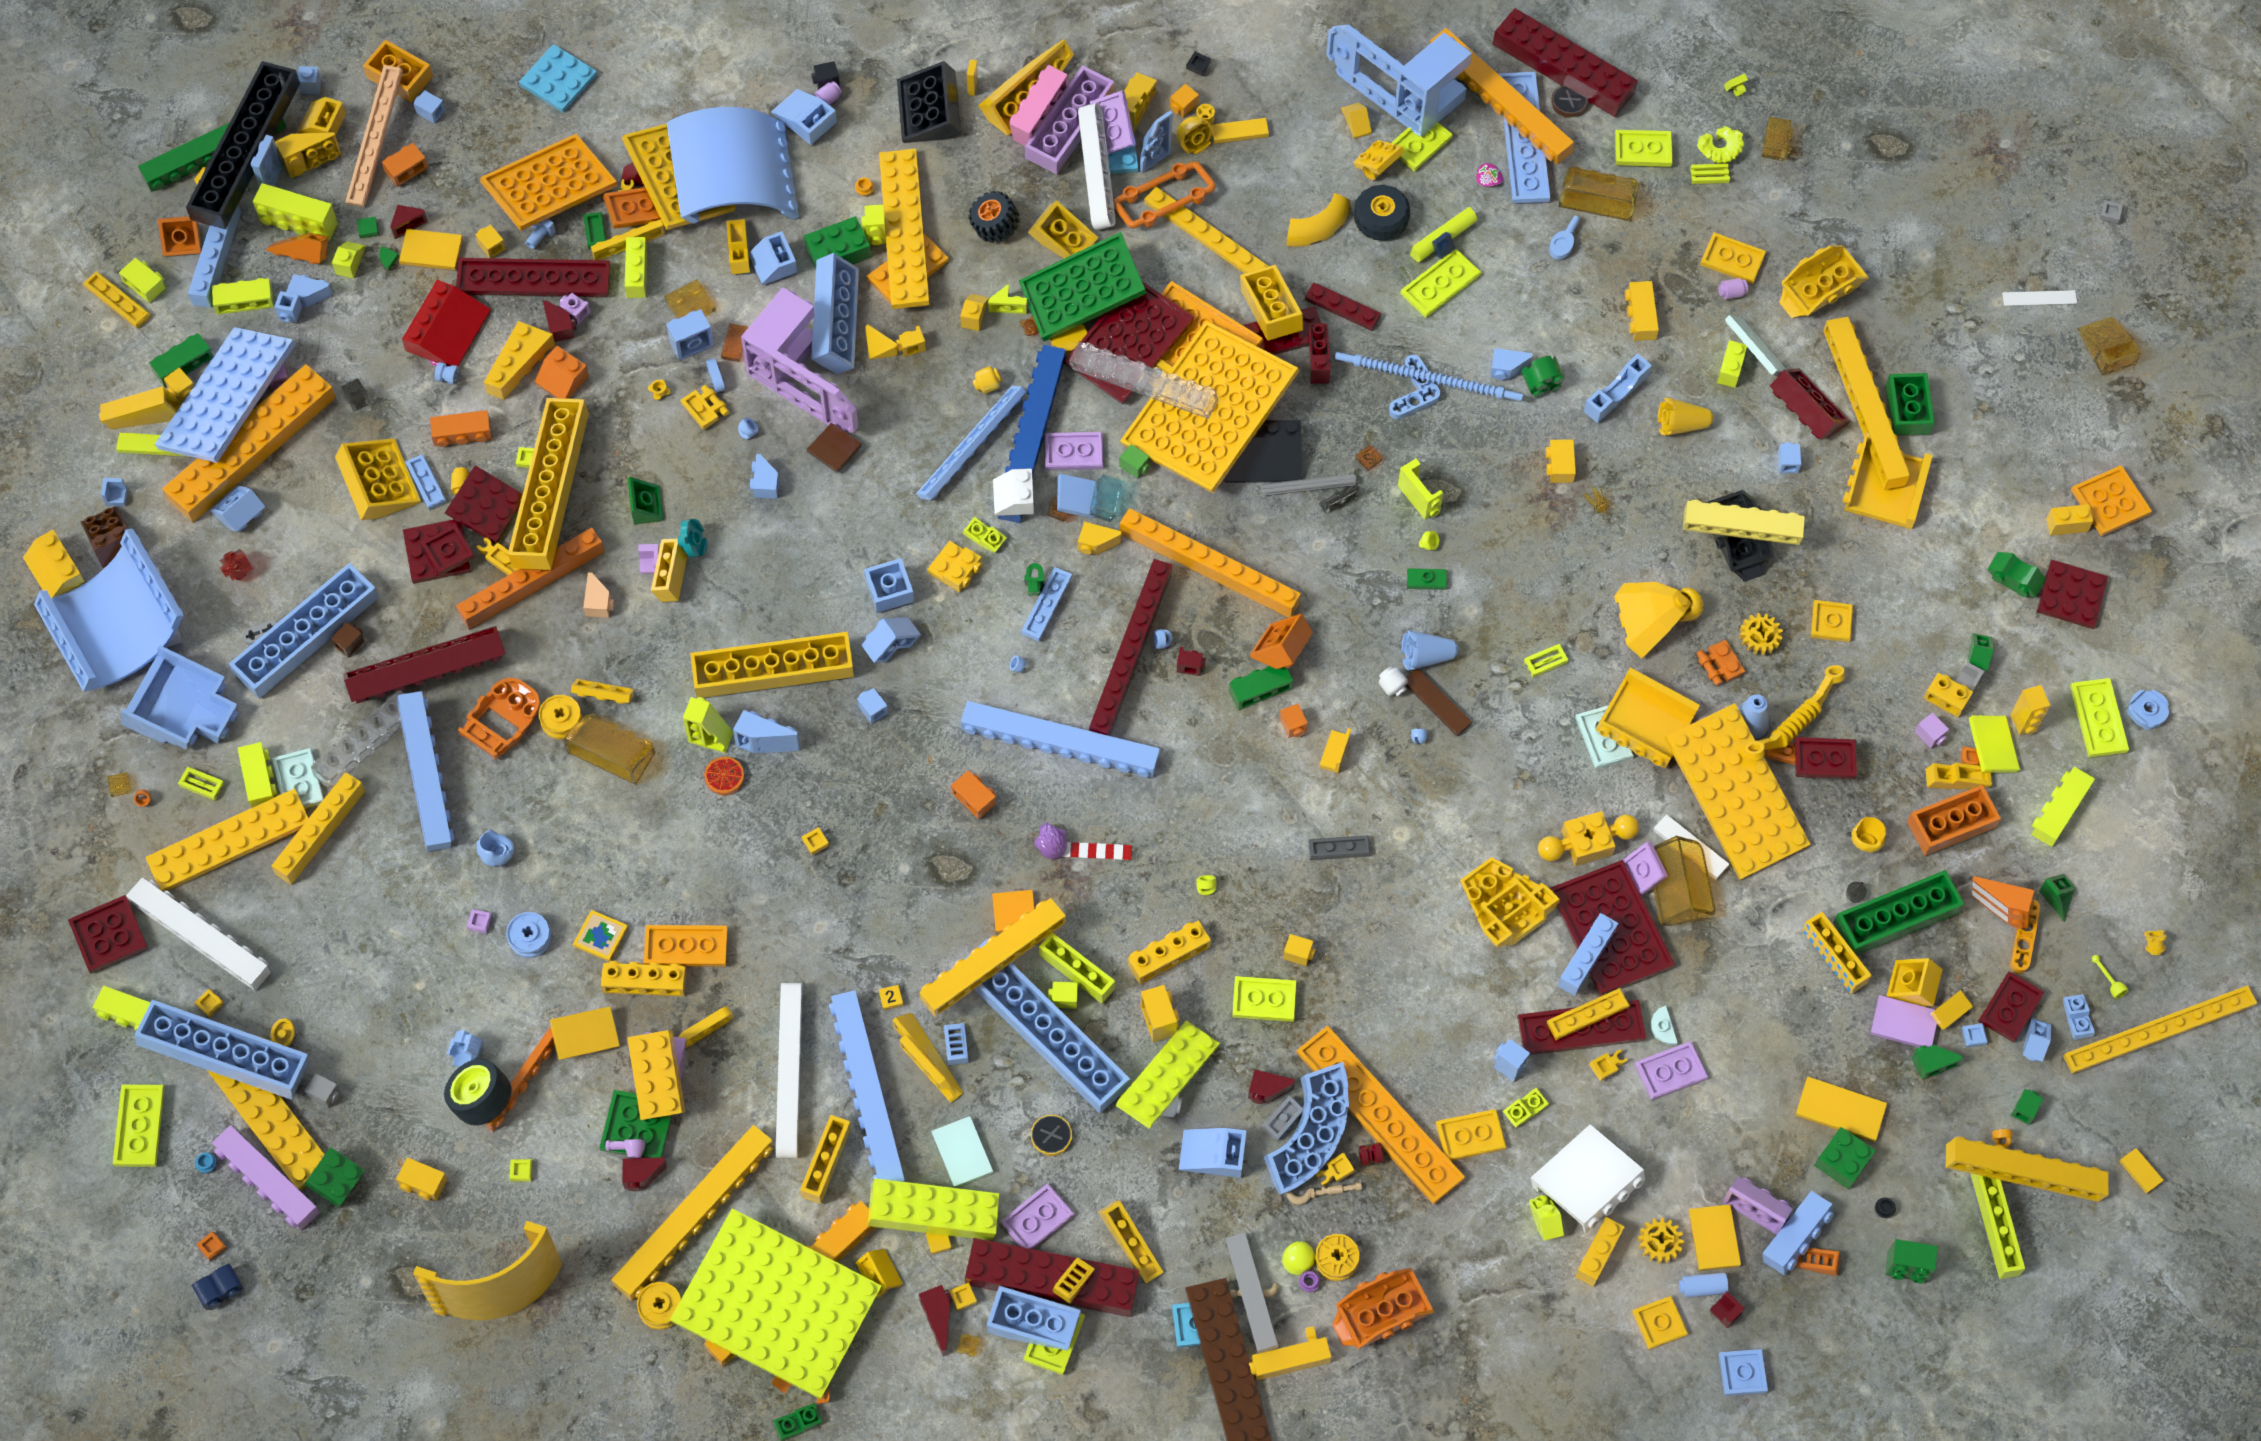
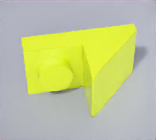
(1004, 304)

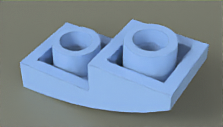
(2077, 1016)

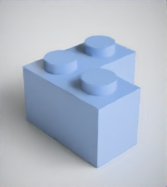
(890, 636)

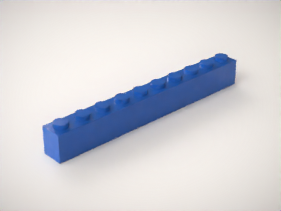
(1037, 413)

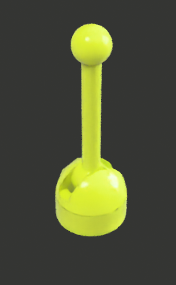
(2117, 989)

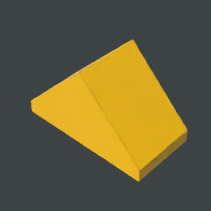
(1357, 120)

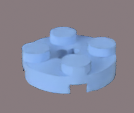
(2146, 719)

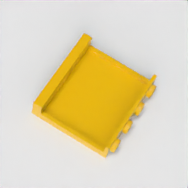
(1890, 505)
(1644, 715)

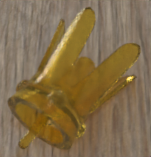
(1601, 504)

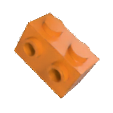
(404, 164)
(973, 794)

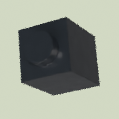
(825, 74)

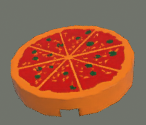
(724, 775)

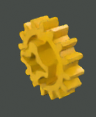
(1755, 639)
(1652, 1240)

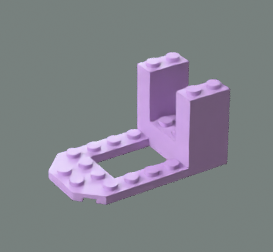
(776, 351)

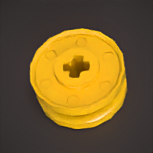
(557, 707)
(1346, 1250)
(647, 1305)

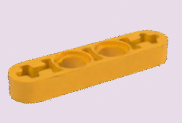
(2027, 936)

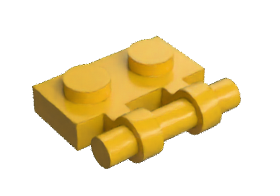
(699, 408)

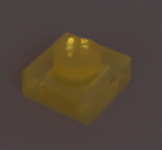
(119, 784)

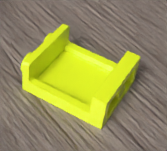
(1425, 503)

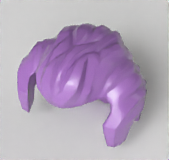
(1051, 841)

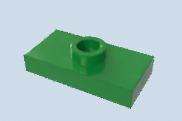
(1426, 579)

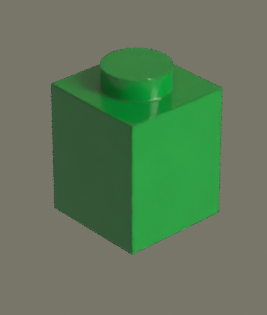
(2027, 1106)

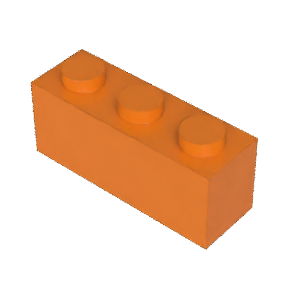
(460, 428)

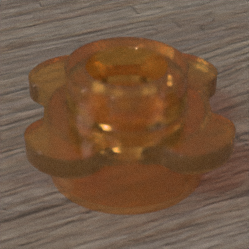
(1029, 331)

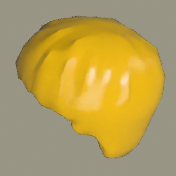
(1695, 608)
(1869, 835)

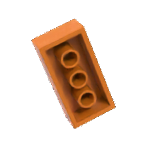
(1953, 820)

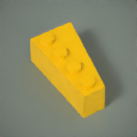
(518, 356)

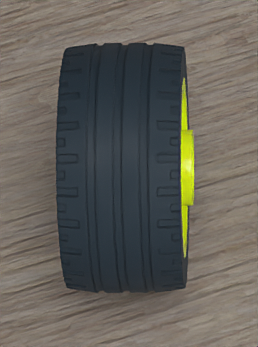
(477, 1092)

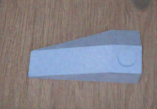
(1157, 142)

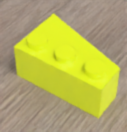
(706, 726)

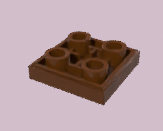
(834, 447)

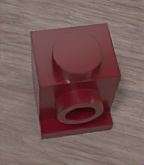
(1190, 662)

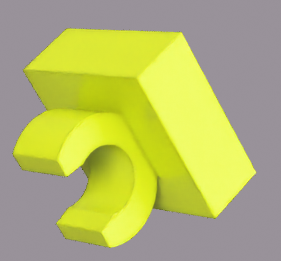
(1737, 85)

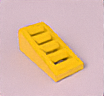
(1063, 1293)

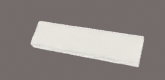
(1669, 828)

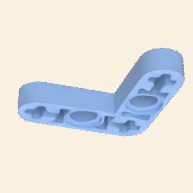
(1420, 393)

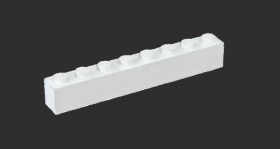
(198, 933)

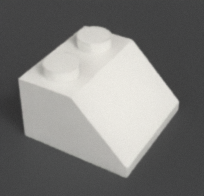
(1013, 493)

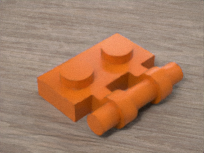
(1726, 661)

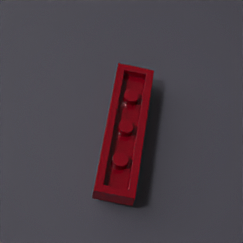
(1342, 306)

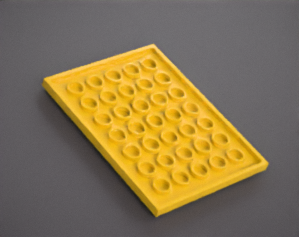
(1247, 389)

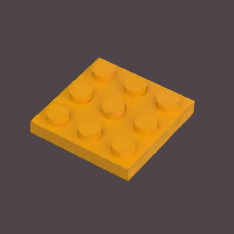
(2112, 500)

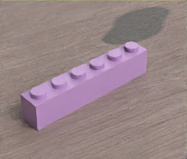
(265, 1177)

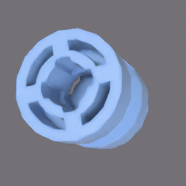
(446, 373)

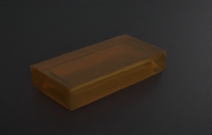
(733, 346)

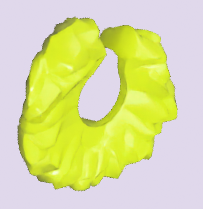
(1724, 154)

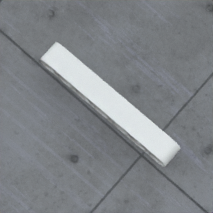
(1096, 166)

